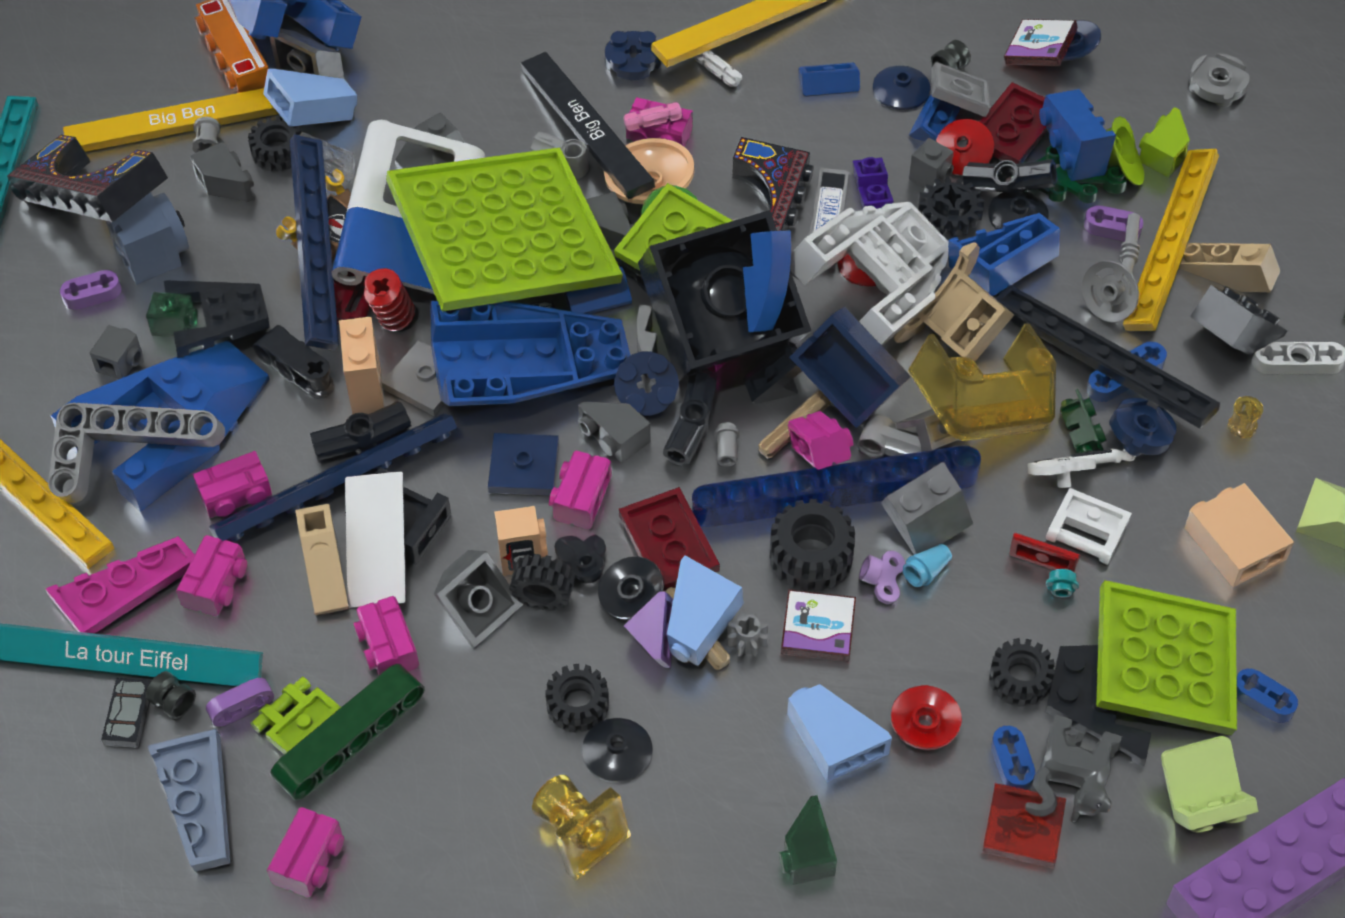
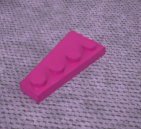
(108, 594)

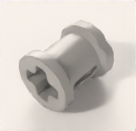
(206, 133)

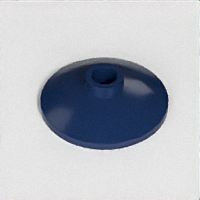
(1084, 41)
(901, 87)

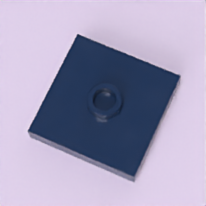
(523, 464)

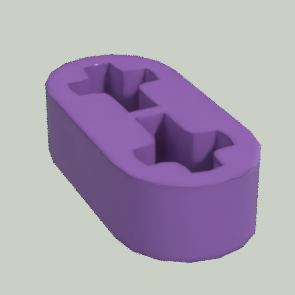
(1112, 222)
(90, 290)
(239, 702)

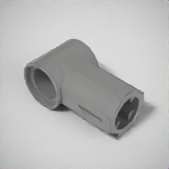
(573, 150)
(883, 438)

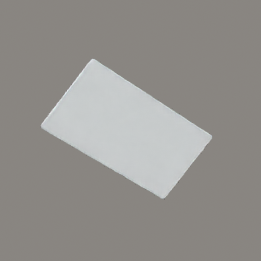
(374, 538)

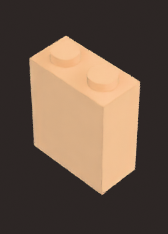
(361, 365)
(1238, 534)

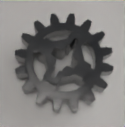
(951, 205)

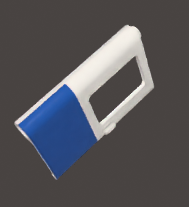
(375, 230)

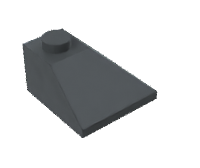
(416, 155)
(476, 595)

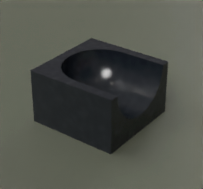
(702, 299)

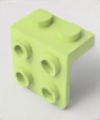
(1205, 785)

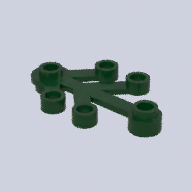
(1113, 182)

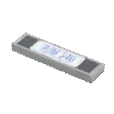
(829, 197)

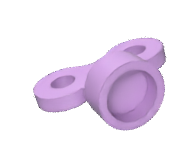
(883, 575)

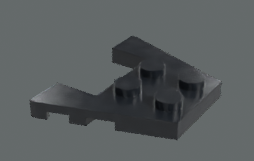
(227, 311)
(1075, 697)

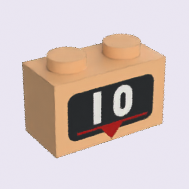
(519, 535)

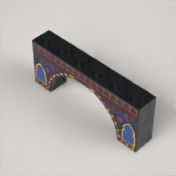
(776, 174)
(105, 194)

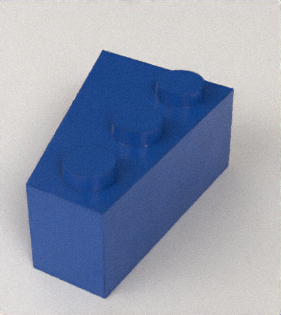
(1077, 134)
(1009, 251)

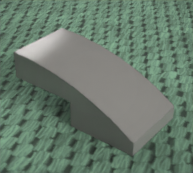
(645, 338)

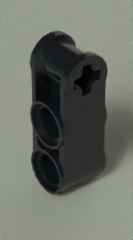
(295, 362)

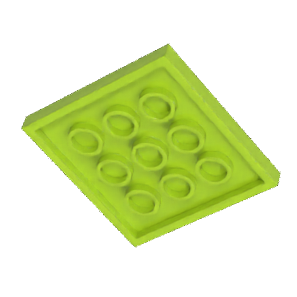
(1167, 658)

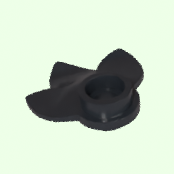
(582, 556)

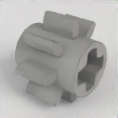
(747, 634)

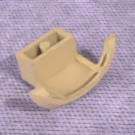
(961, 311)

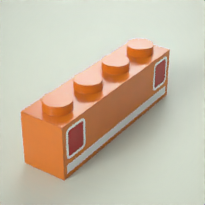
(233, 46)

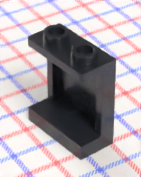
(422, 521)

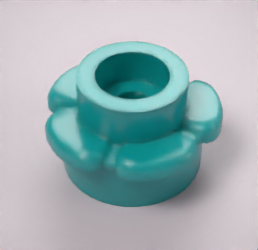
(1062, 582)

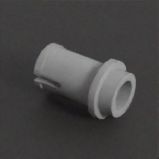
(726, 437)

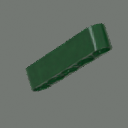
(347, 732)

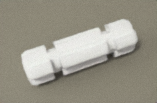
(719, 68)

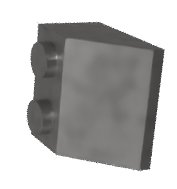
(305, 55)
(929, 509)

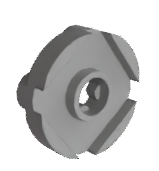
(1219, 91)

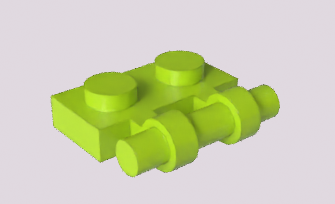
(300, 721)

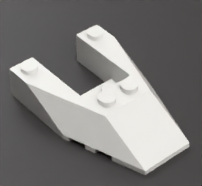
(892, 247)

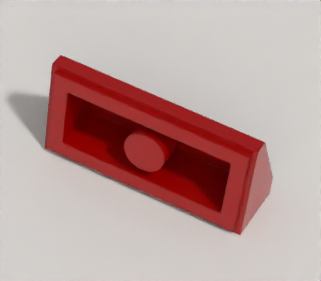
(1042, 553)

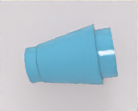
(926, 565)

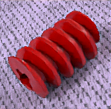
(389, 299)

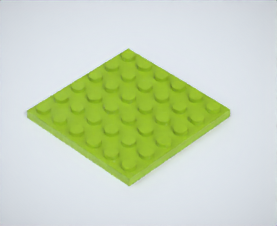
(502, 228)

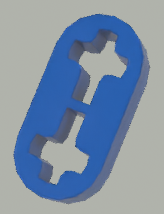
(1265, 696)
(1019, 756)

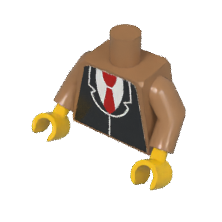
(337, 211)

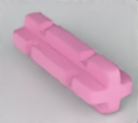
(652, 116)

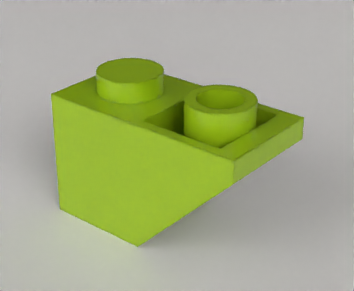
(1166, 145)

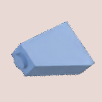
(309, 97)
(700, 610)
(835, 732)

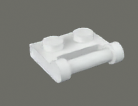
(1091, 517)

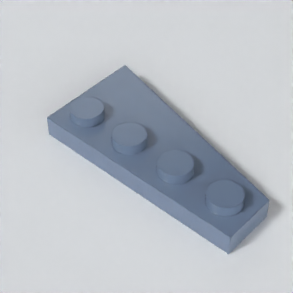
(196, 795)

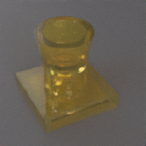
(584, 829)

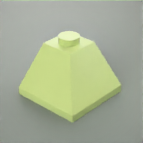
(1324, 513)

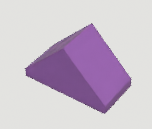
(650, 627)

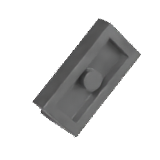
(929, 430)

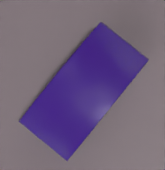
(872, 182)

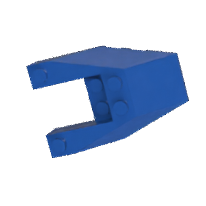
(326, 19)
(206, 380)

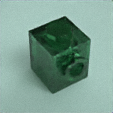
(170, 313)

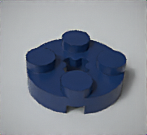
(625, 43)
(656, 367)
(1128, 426)

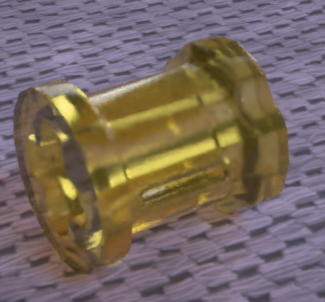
(1251, 413)

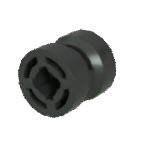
(954, 55)
(169, 694)

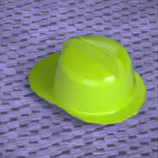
(1125, 153)

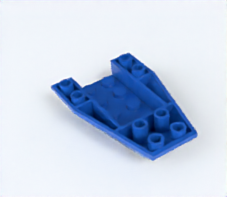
(521, 352)

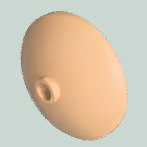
(665, 163)

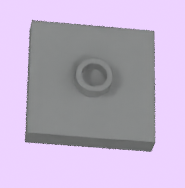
(960, 89)
(416, 379)

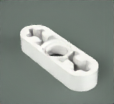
(1308, 349)

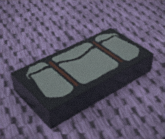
(126, 713)

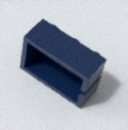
(850, 366)

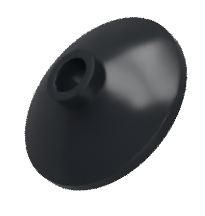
(1006, 208)
(624, 578)
(619, 763)

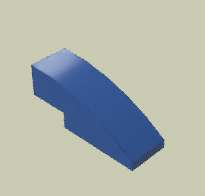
(767, 278)

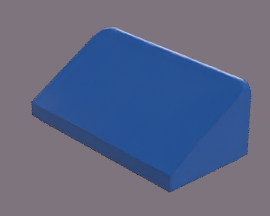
(829, 79)
(933, 118)
(599, 298)

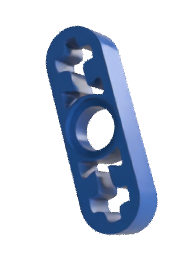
(1114, 388)

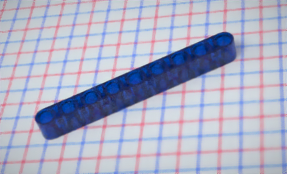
(820, 485)

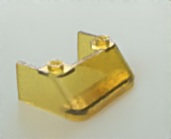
(989, 404)

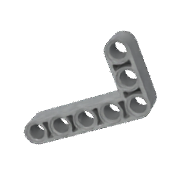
(123, 430)

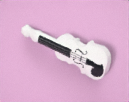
(1076, 462)

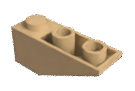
(1233, 265)
(322, 559)

